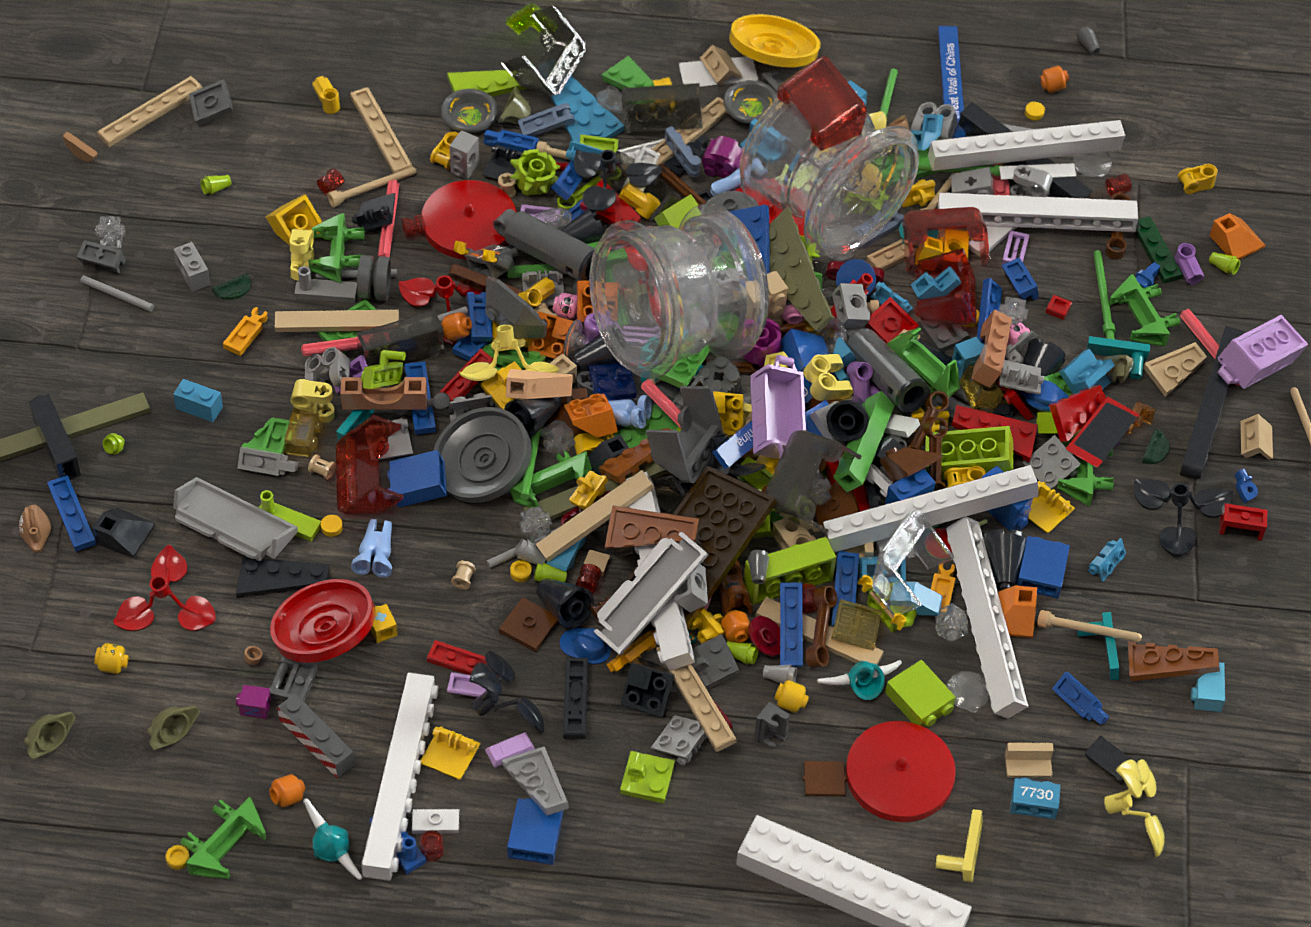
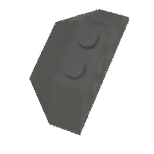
(510, 309)

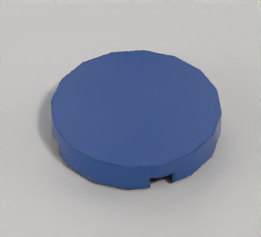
(854, 270)

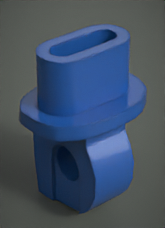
(1146, 277)
(1243, 483)

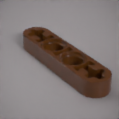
(472, 278)

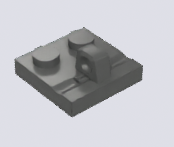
(211, 102)
(714, 662)

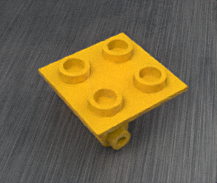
(1048, 508)
(449, 752)

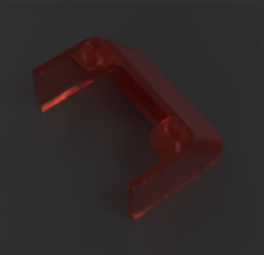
(918, 222)
(359, 468)

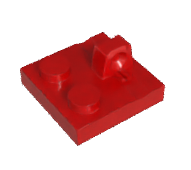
(890, 321)

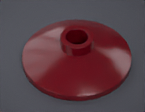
(765, 635)

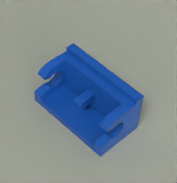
(1021, 279)

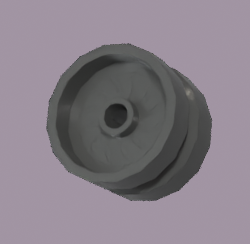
(374, 278)

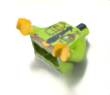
(891, 621)

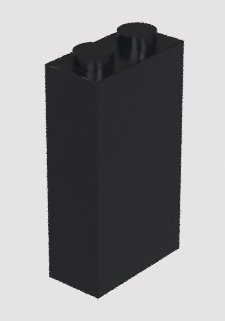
(54, 437)

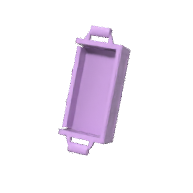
(1260, 352)
(776, 406)

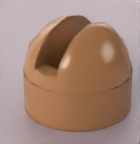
(256, 654)

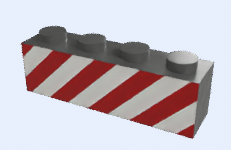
(316, 736)

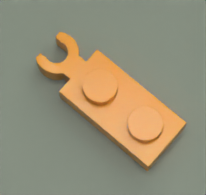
(245, 332)
(944, 583)
(645, 642)

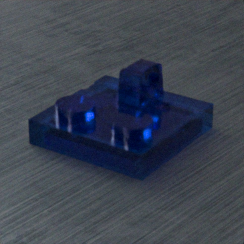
(613, 381)

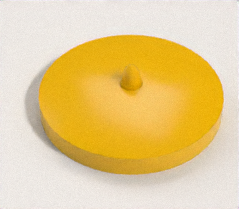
(774, 40)

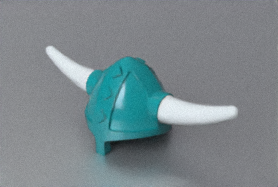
(864, 678)
(330, 841)

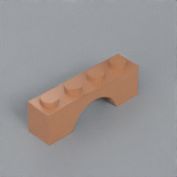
(991, 360)
(407, 395)

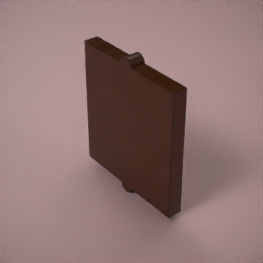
(824, 778)

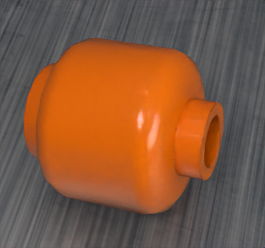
(1054, 79)
(456, 326)
(735, 626)
(287, 790)

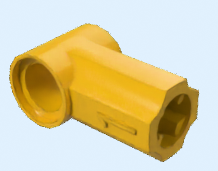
(327, 94)
(643, 202)
(538, 292)

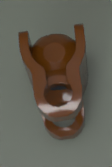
(733, 592)

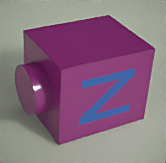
(254, 701)

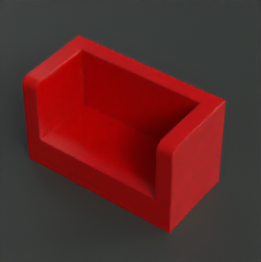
(1243, 518)

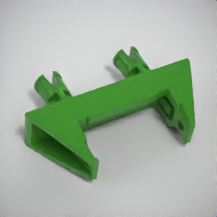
(339, 234)
(1153, 327)
(926, 364)
(552, 476)
(1085, 483)
(208, 854)

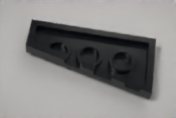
(277, 576)

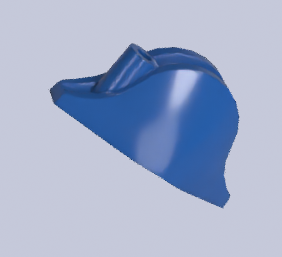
(1049, 394)

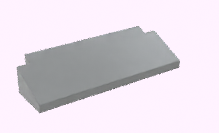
(231, 520)
(655, 583)

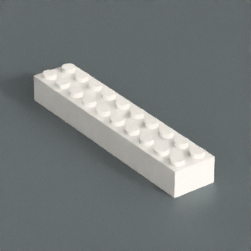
(844, 880)

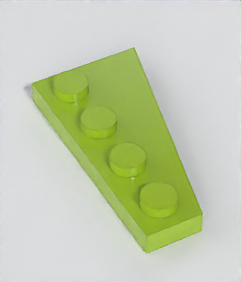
(491, 82)

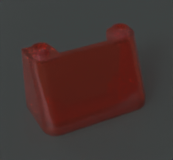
(825, 102)
(960, 303)

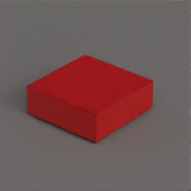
(1058, 307)

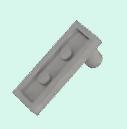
(323, 289)

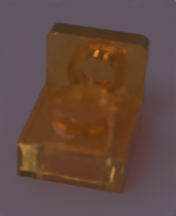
(1145, 413)

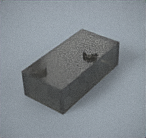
(662, 107)
(416, 336)

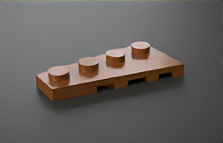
(646, 528)

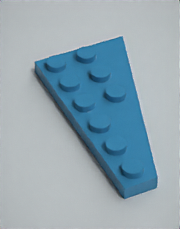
(588, 114)

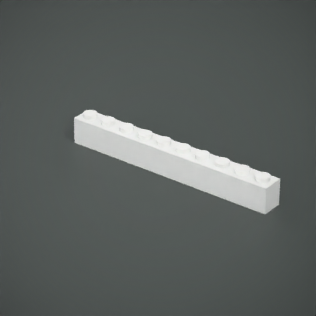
(1026, 145)
(1048, 211)
(935, 506)
(986, 618)
(670, 620)
(398, 777)

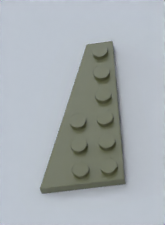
(795, 268)

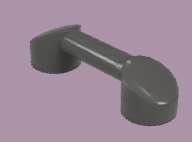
(439, 401)

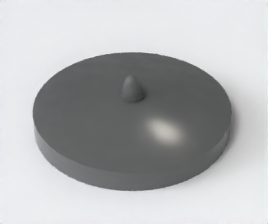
(484, 454)

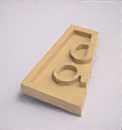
(1174, 367)

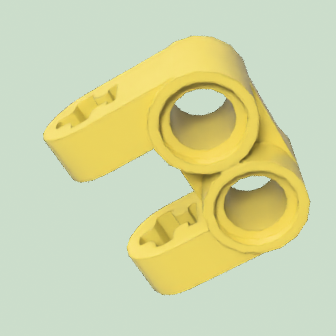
(301, 250)
(824, 384)
(307, 398)

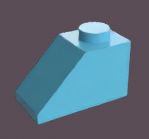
(1209, 691)

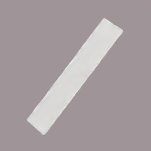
(1054, 170)

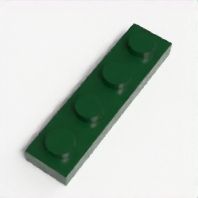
(1157, 250)

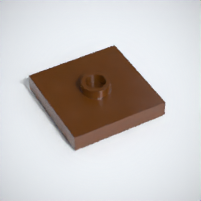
(840, 505)
(528, 624)

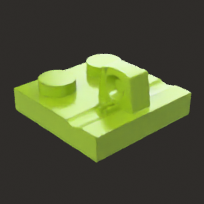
(647, 777)

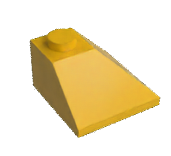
(293, 215)

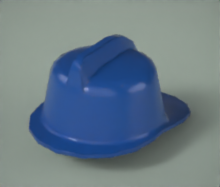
(585, 644)

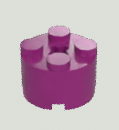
(722, 157)
(768, 343)

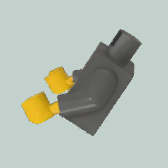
(488, 261)

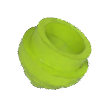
(113, 443)

